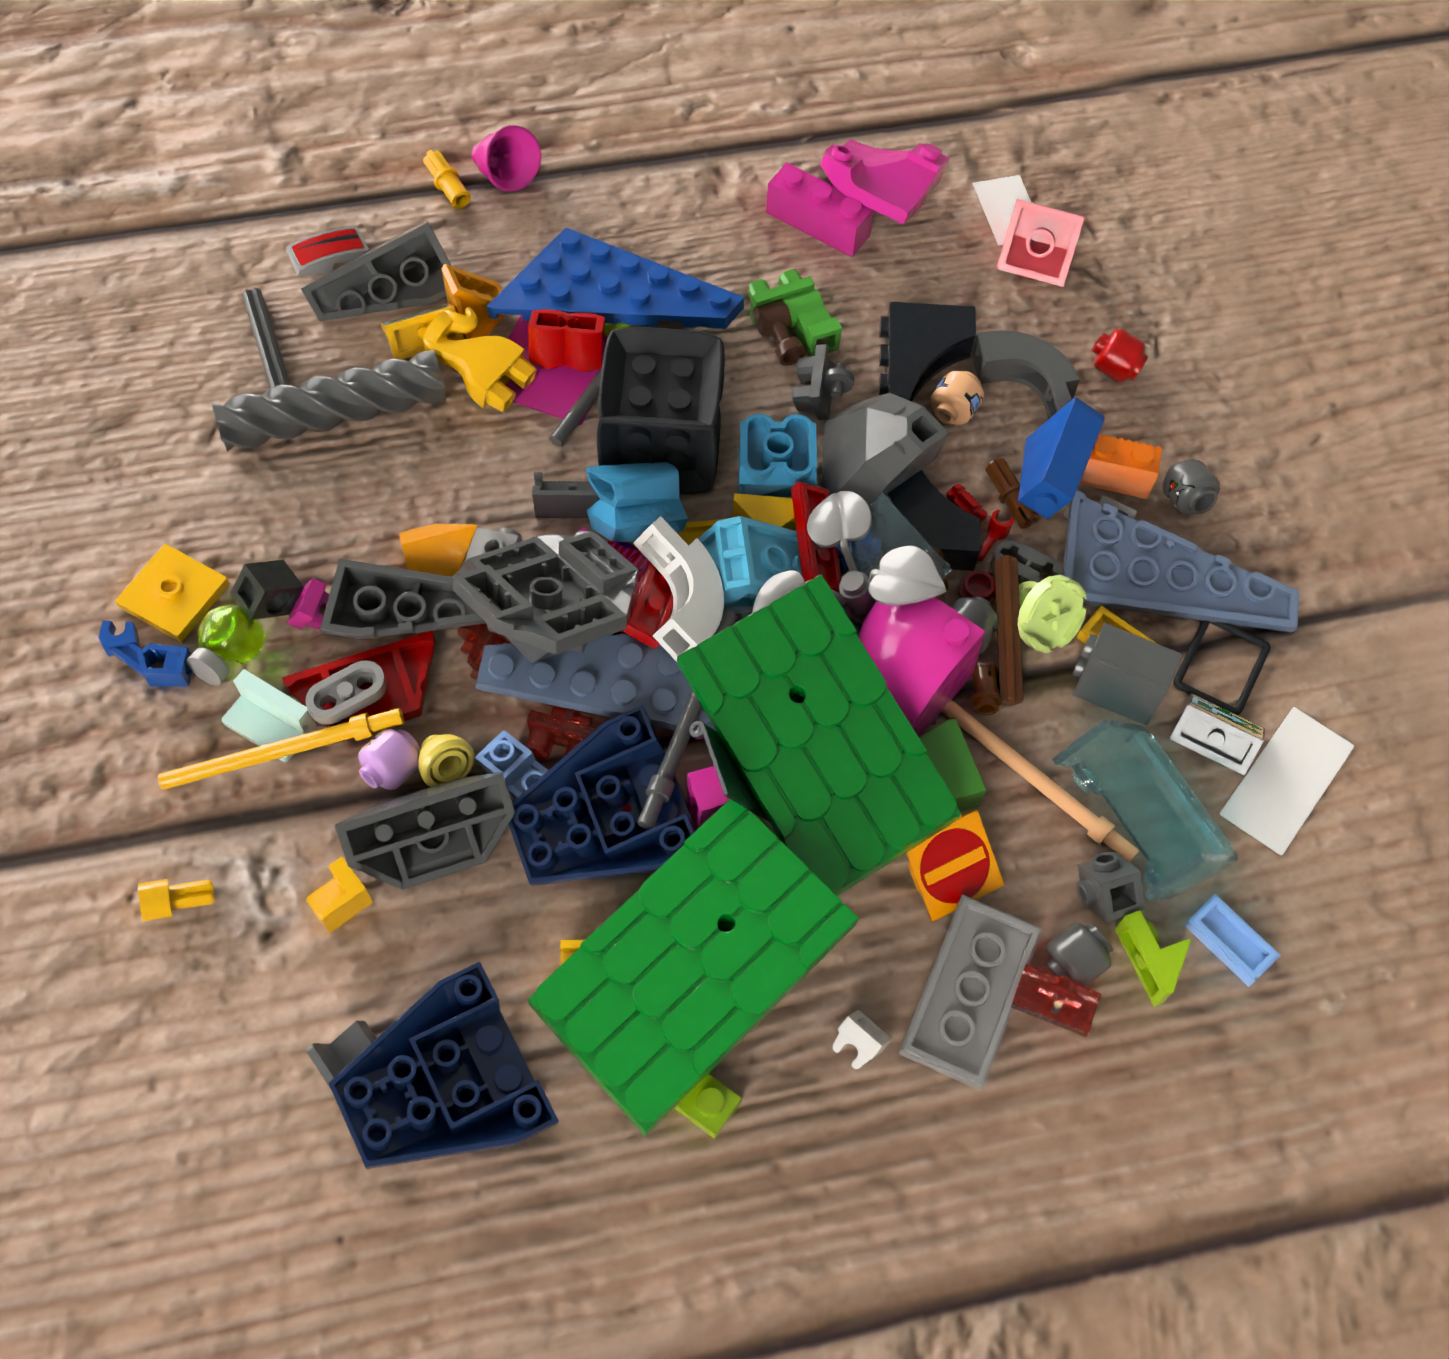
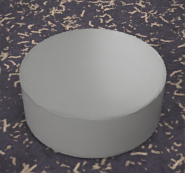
(208, 666)

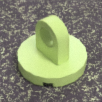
(1050, 612)

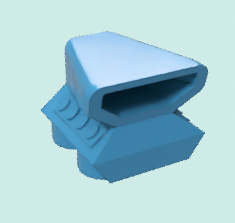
(776, 455)
(634, 499)

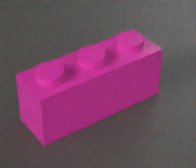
(819, 209)

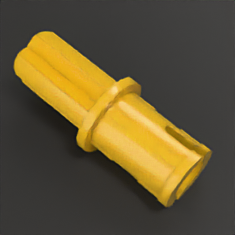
(447, 179)

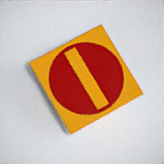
(953, 865)

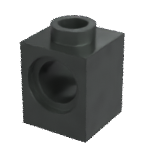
(266, 589)

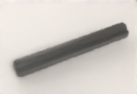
(265, 337)

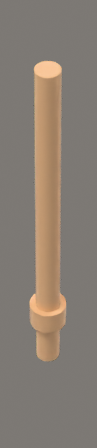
(1099, 829)

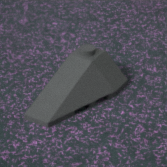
(391, 601)

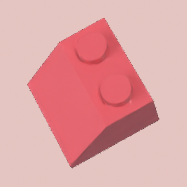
(1040, 242)

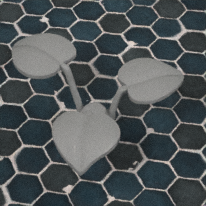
(904, 574)

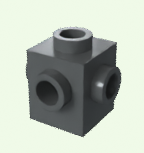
(1110, 886)

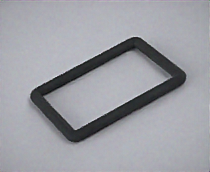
(1251, 680)

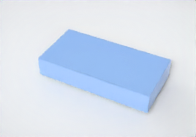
(1232, 940)

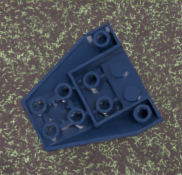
(567, 812)
(442, 1080)

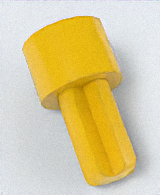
(160, 899)

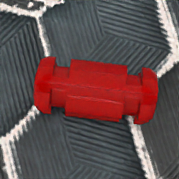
(966, 501)

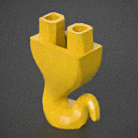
(482, 361)

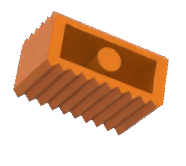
(1122, 466)

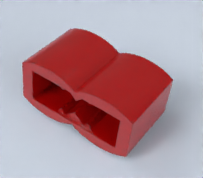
(566, 340)

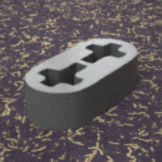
(1030, 562)

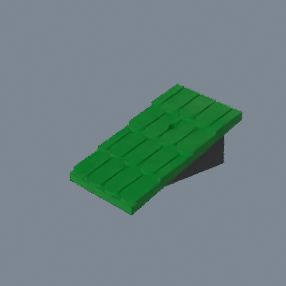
(819, 736)
(691, 963)

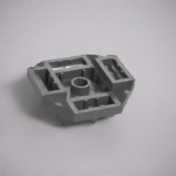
(550, 592)

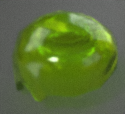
(231, 633)

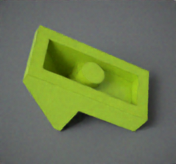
(1155, 967)
(709, 1105)

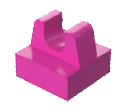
(307, 607)

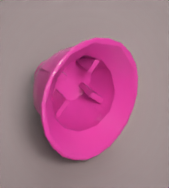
(508, 157)

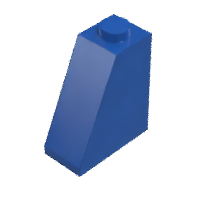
(1057, 457)

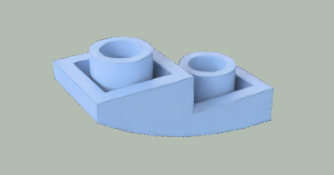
(513, 760)

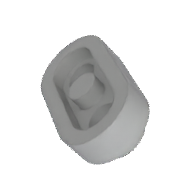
(345, 691)

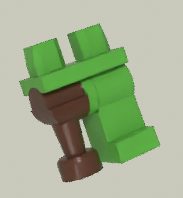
(793, 306)

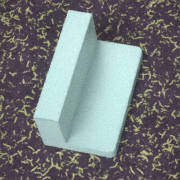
(266, 713)

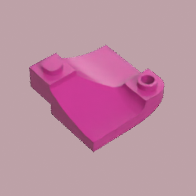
(885, 179)

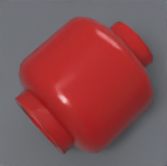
(1119, 355)

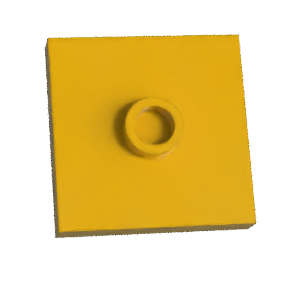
(172, 592)

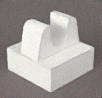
(864, 1035)

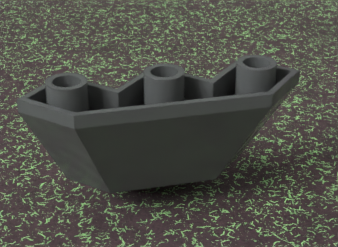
(878, 445)

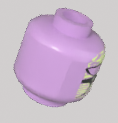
(389, 759)

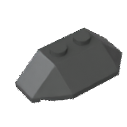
(428, 831)

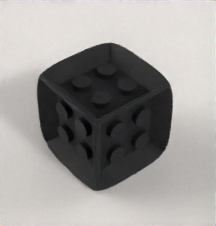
(662, 402)

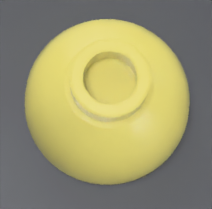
(444, 759)

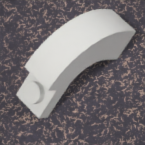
(693, 583)

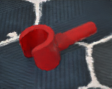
(995, 531)

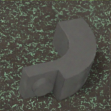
(1026, 361)

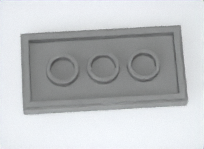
(970, 992)

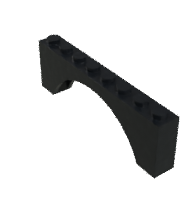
(917, 347)

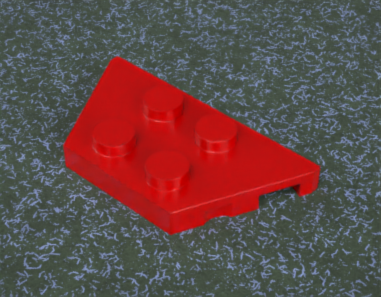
(405, 668)

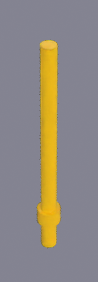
(358, 727)

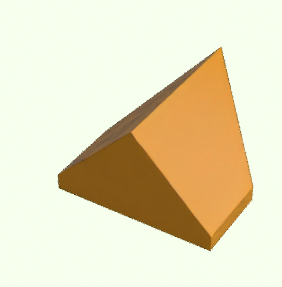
(473, 291)
(437, 547)

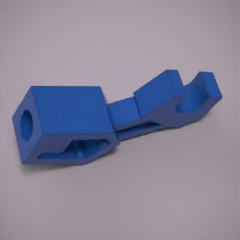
(127, 649)

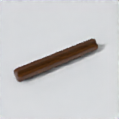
(1008, 636)

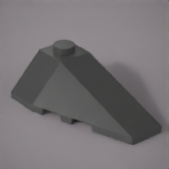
(384, 279)

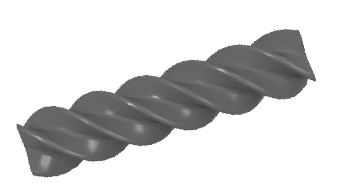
(327, 402)

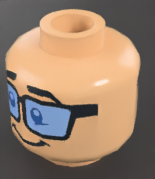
(958, 397)

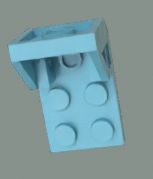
(749, 555)

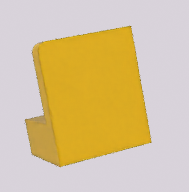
(340, 897)

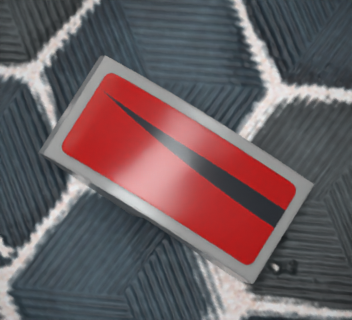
(320, 251)

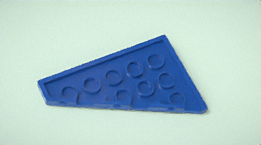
(603, 280)

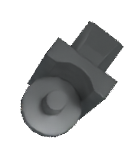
(826, 381)

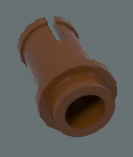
(986, 696)

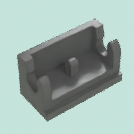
(562, 498)

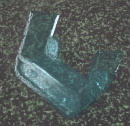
(1152, 804)

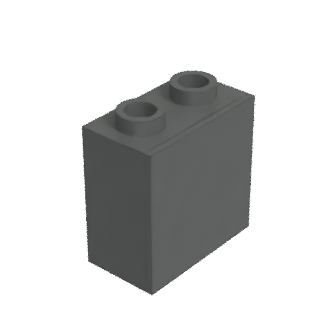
(1125, 673)

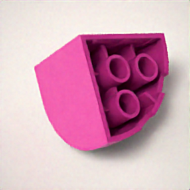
(922, 654)

